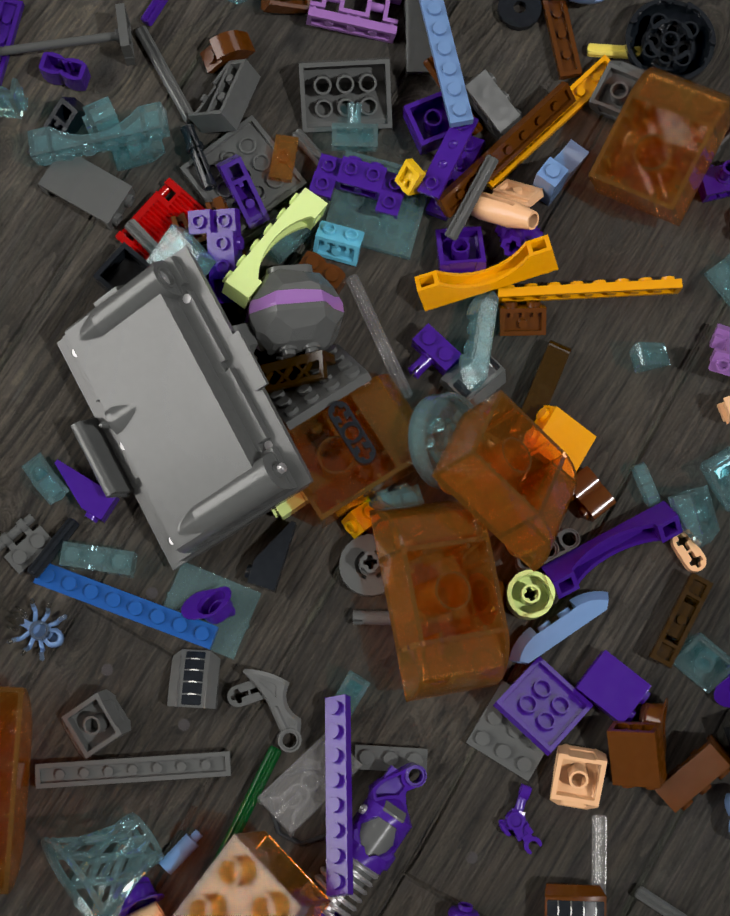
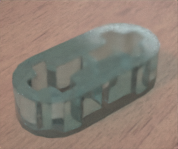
(645, 484)

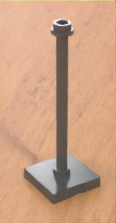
(122, 35)

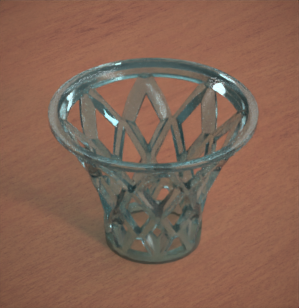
(127, 847)

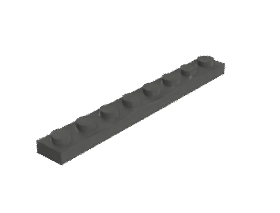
(132, 769)

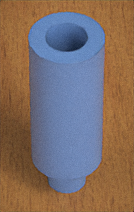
(180, 851)

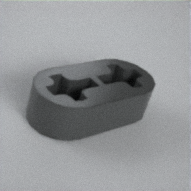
(246, 700)

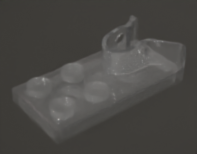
(300, 788)

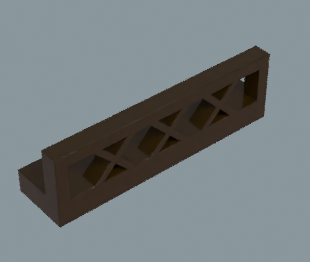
(297, 364)

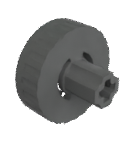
(361, 550)

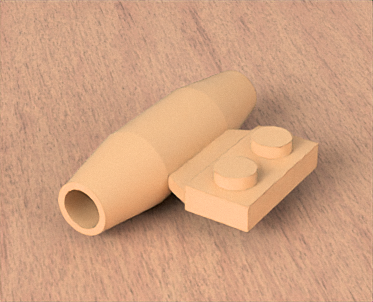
(509, 205)

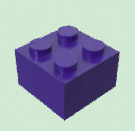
(427, 122)

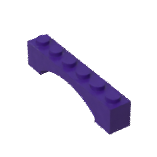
(652, 525)

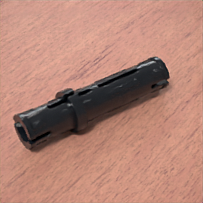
(207, 179)

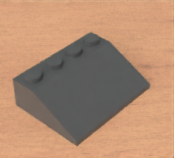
(331, 84)

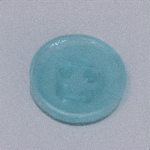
(431, 430)

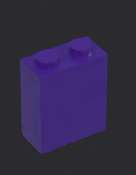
(613, 687)

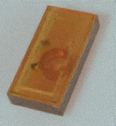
(283, 158)

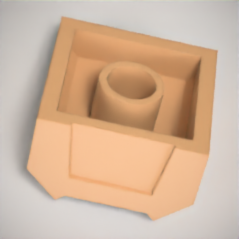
(578, 777)

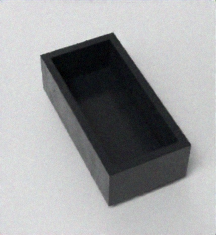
(120, 268)

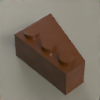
(695, 774)

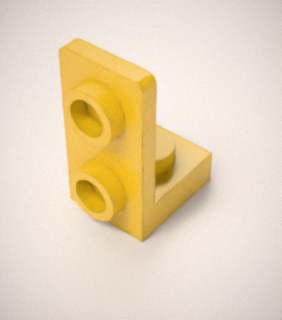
(410, 177)

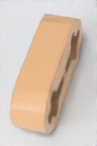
(683, 555)

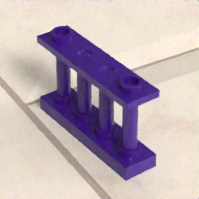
(453, 158)

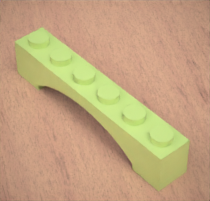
(302, 213)

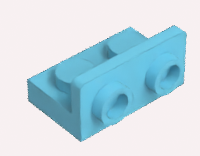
(338, 243)

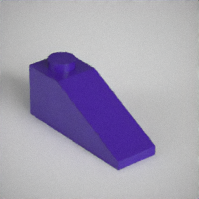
(243, 191)
(88, 494)

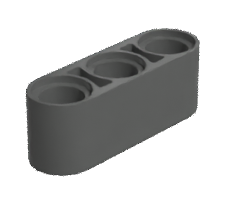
(558, 548)

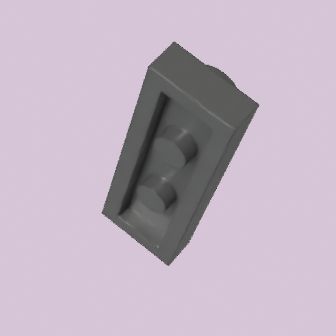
(381, 757)

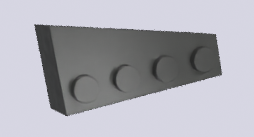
(417, 43)

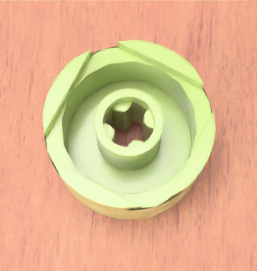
(534, 582)

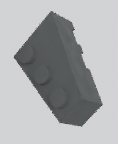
(492, 104)

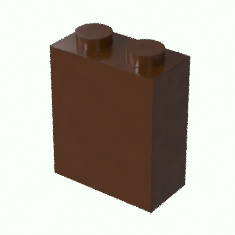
(637, 754)

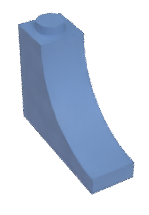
(558, 171)

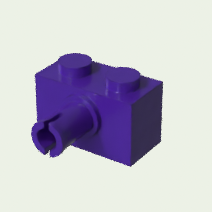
(715, 183)
(434, 351)

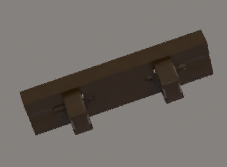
(680, 620)

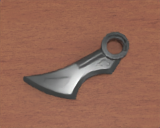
(274, 691)

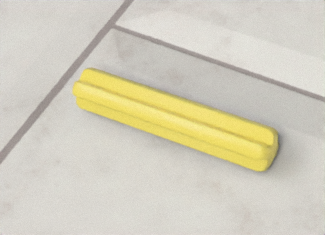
(609, 50)

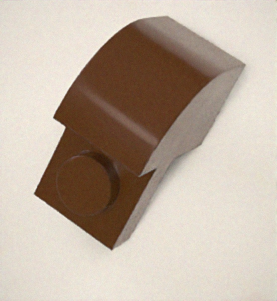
(226, 47)

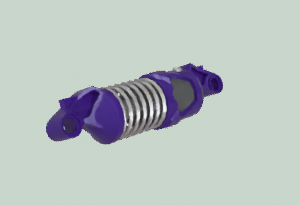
(376, 832)

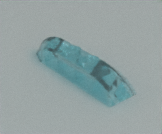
(477, 349)

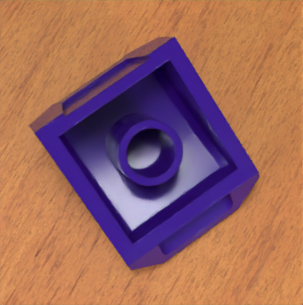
(462, 255)

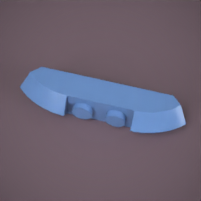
(533, 644)

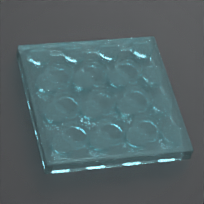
(381, 230)

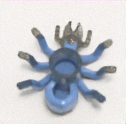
(37, 629)

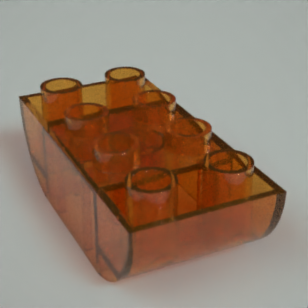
(441, 598)

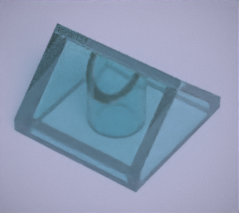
(703, 662)

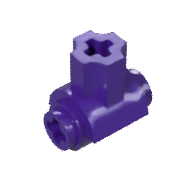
(513, 239)

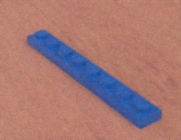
(127, 606)

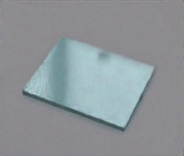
(232, 630)

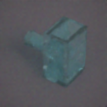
(354, 134)

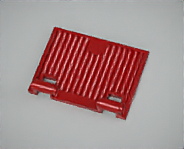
(157, 214)

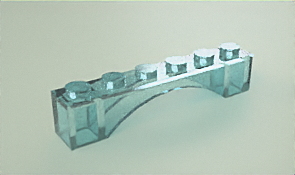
(142, 125)

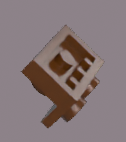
(522, 318)

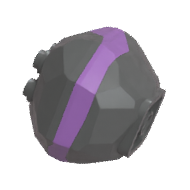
(294, 312)

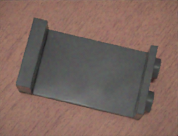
(89, 189)

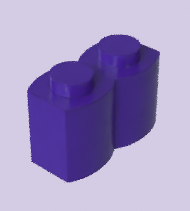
(63, 71)

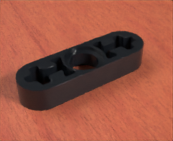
(336, 421)

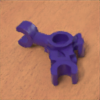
(516, 820)

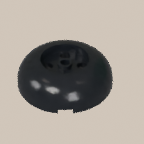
(672, 26)

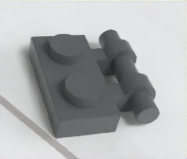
(28, 549)

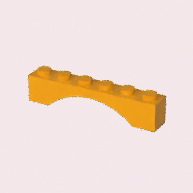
(530, 260)

